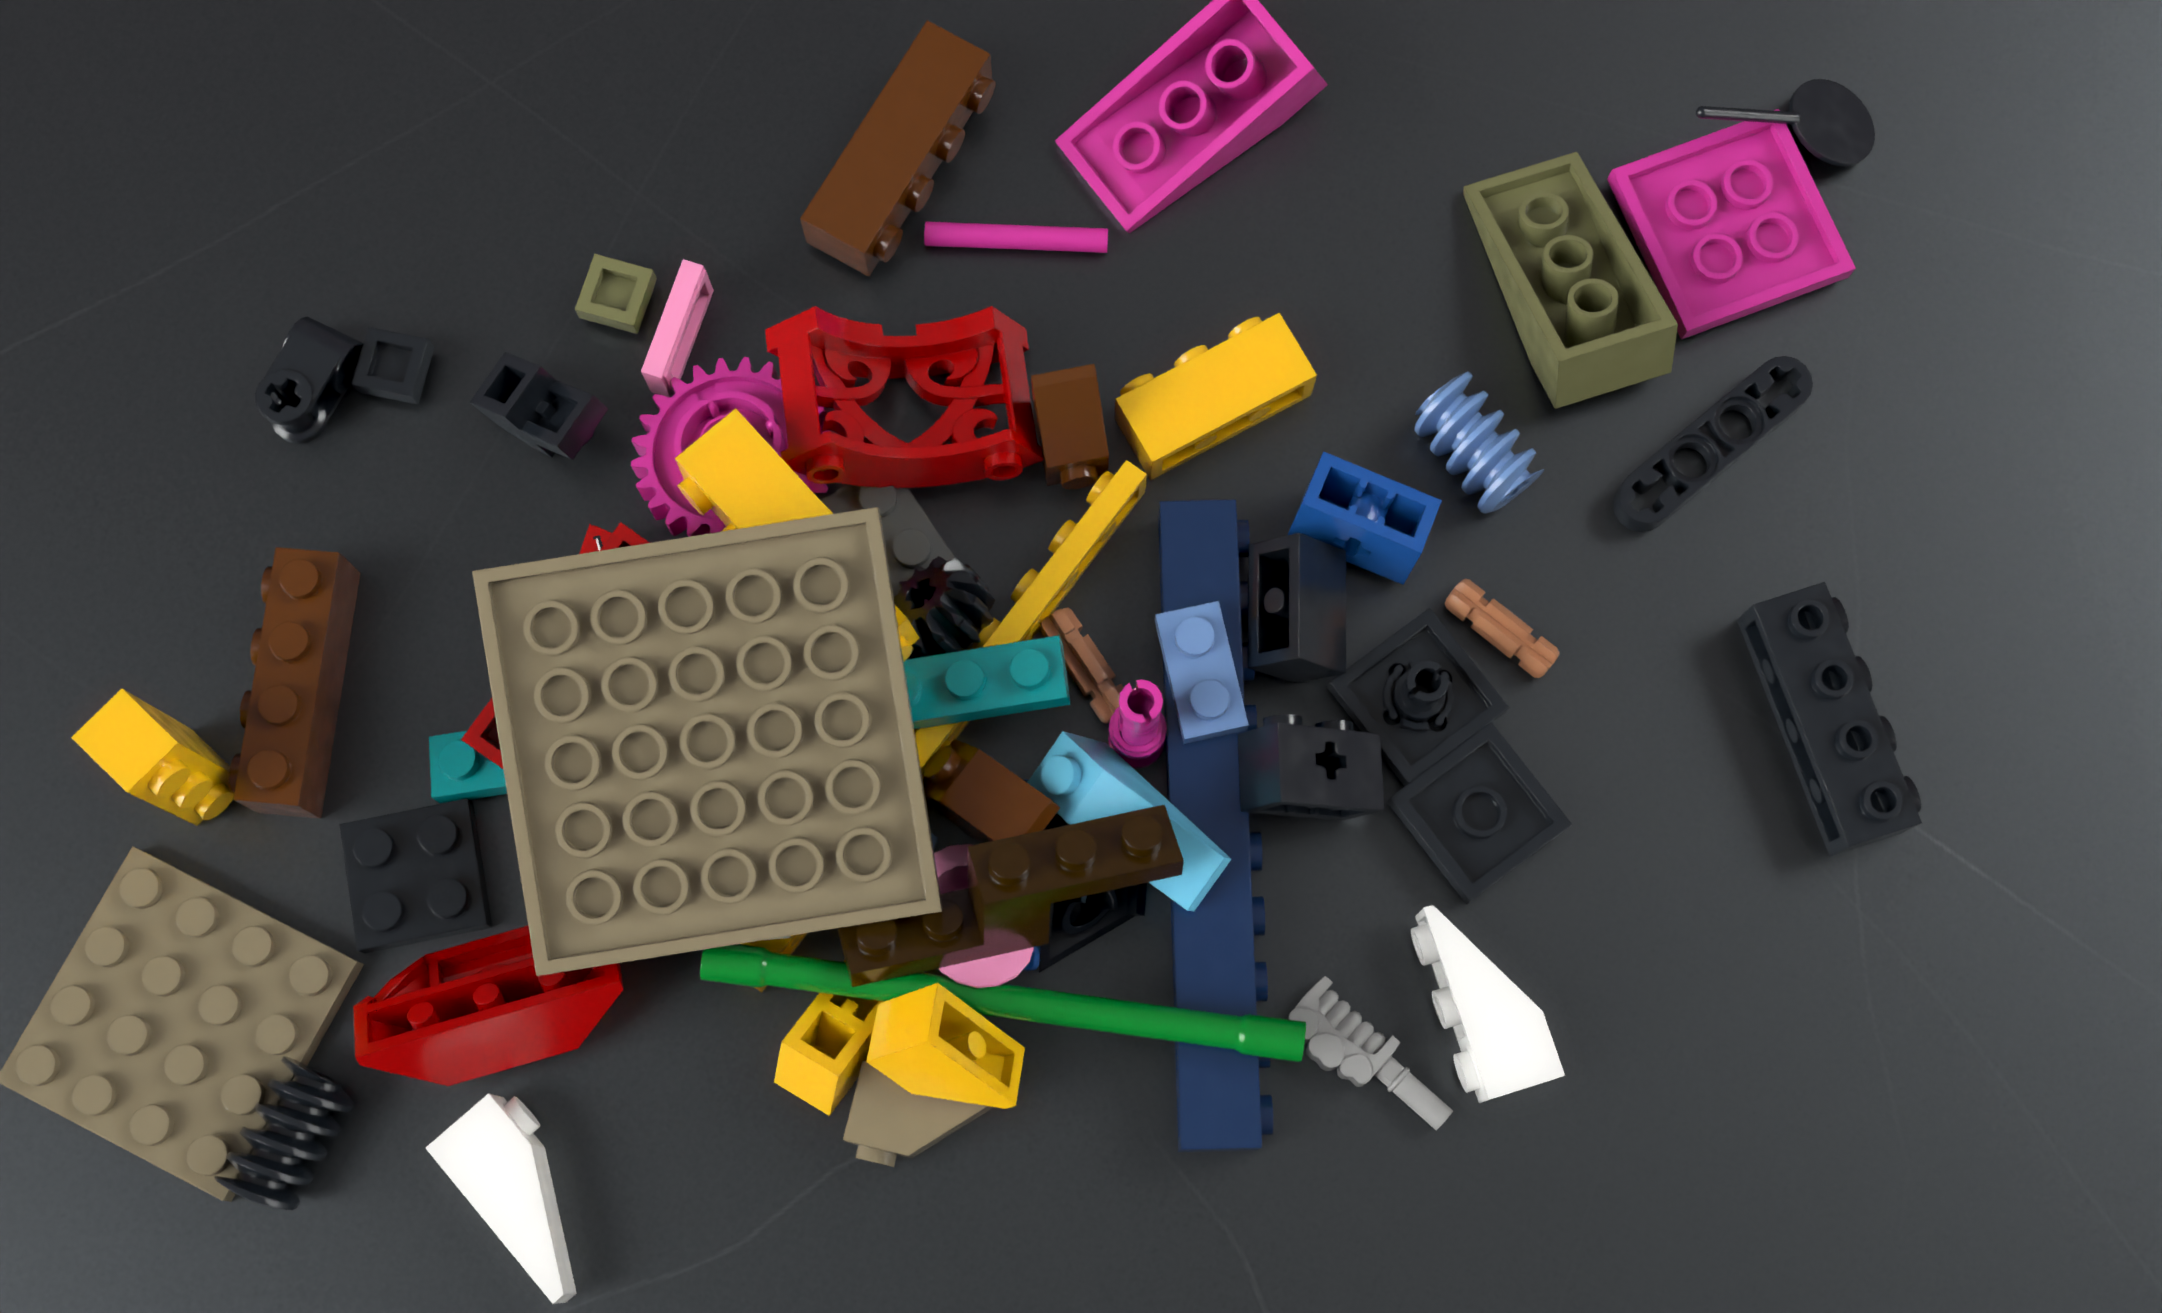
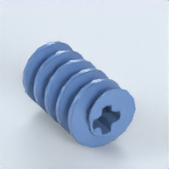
(1475, 444)

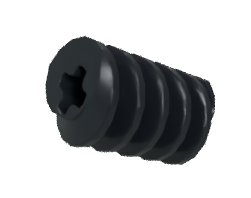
(287, 1137)

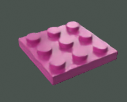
(1730, 224)

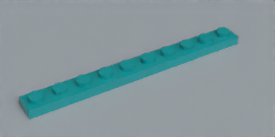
(940, 690)

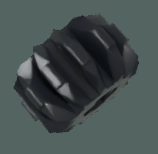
(945, 607)

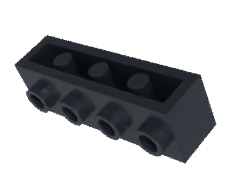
(1830, 718)

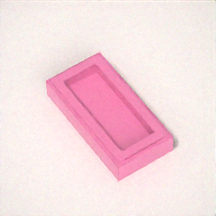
(677, 328)

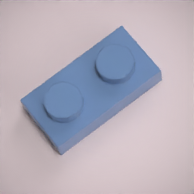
(1201, 672)

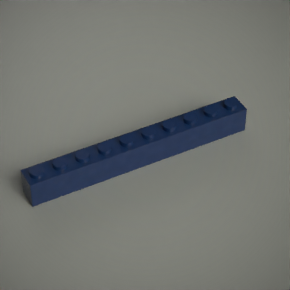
(1215, 943)

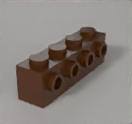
(898, 149)
(295, 683)

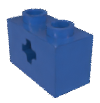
(1367, 516)

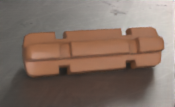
(1501, 628)
(1084, 662)

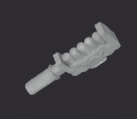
(1344, 1042)

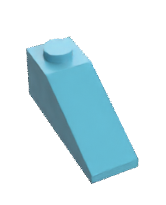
(1096, 783)

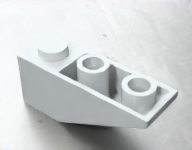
(1495, 1023)

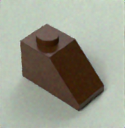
(1070, 426)
(983, 794)

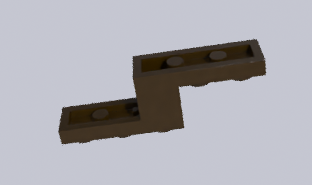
(1013, 893)

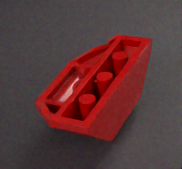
(479, 1011)

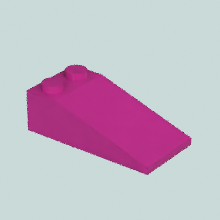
(1190, 109)

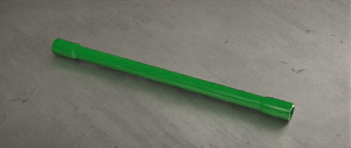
(1246, 1033)

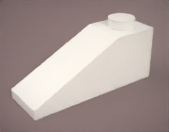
(509, 1183)

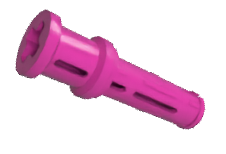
(1137, 725)

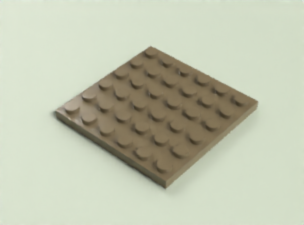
(707, 741)

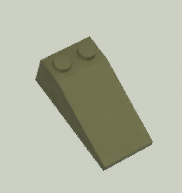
(1572, 281)

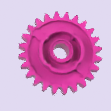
(688, 417)

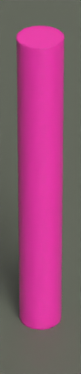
(1016, 237)

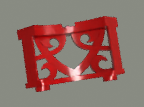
(863, 450)

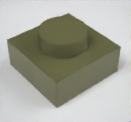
(616, 293)

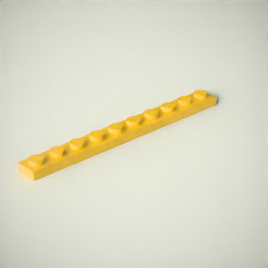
(1035, 599)

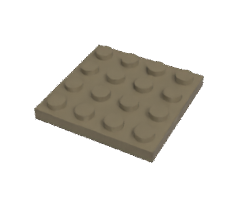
(177, 1020)

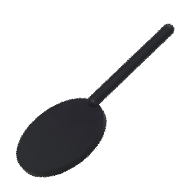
(1824, 118)

